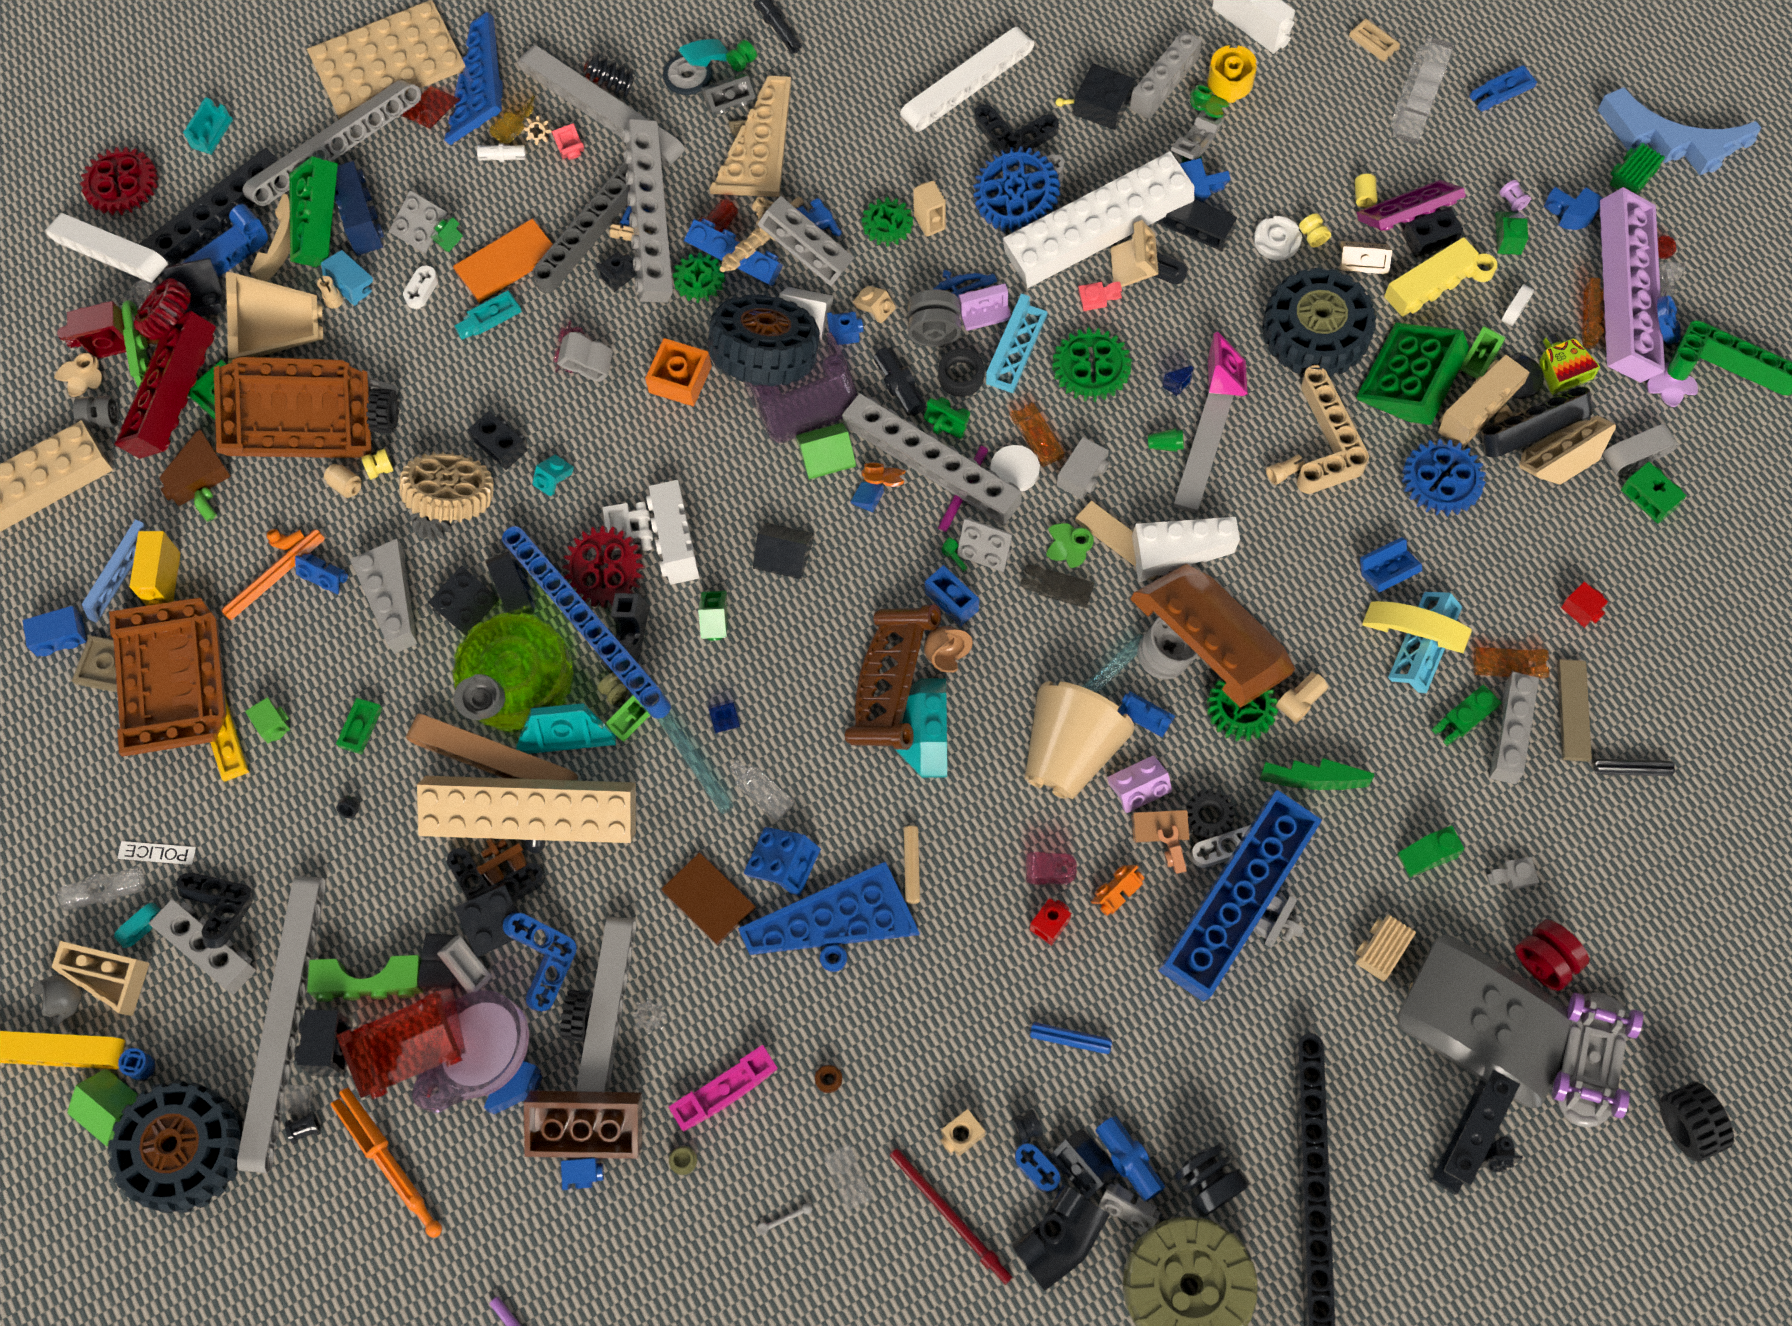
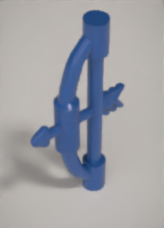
(959, 279)

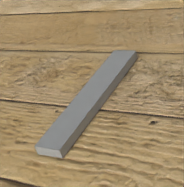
(1203, 452)

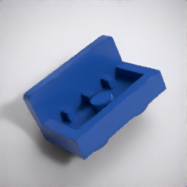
(1389, 565)

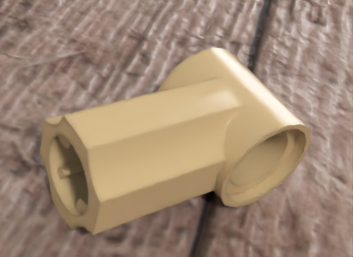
(1298, 701)

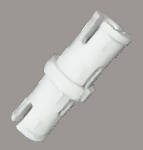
(501, 152)

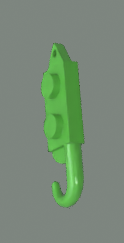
(135, 343)

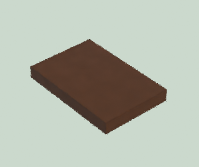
(708, 899)

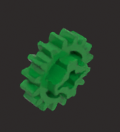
(885, 221)
(698, 277)

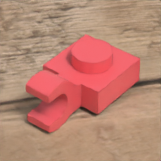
(1095, 296)

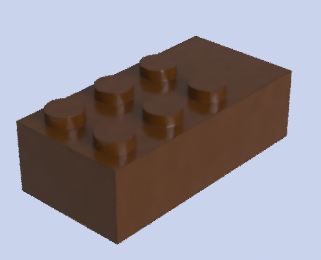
(583, 1124)

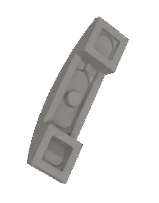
(1198, 137)

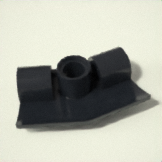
(1054, 1257)

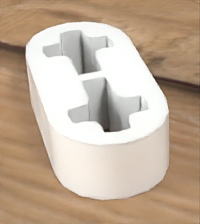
(418, 286)
(1517, 305)

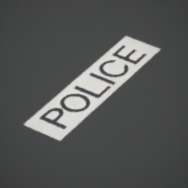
(156, 853)

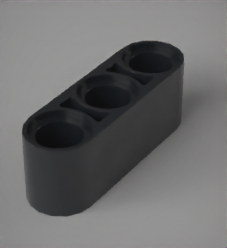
(509, 584)

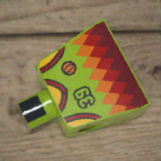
(1566, 364)

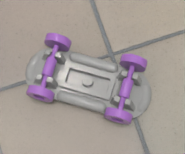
(1594, 1059)

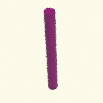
(956, 501)

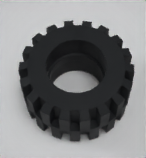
(1696, 1121)

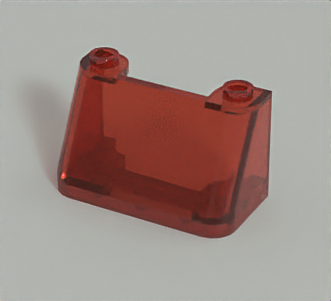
(404, 1044)

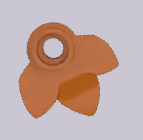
(876, 474)

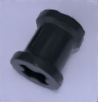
(292, 1127)

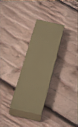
(1574, 710)

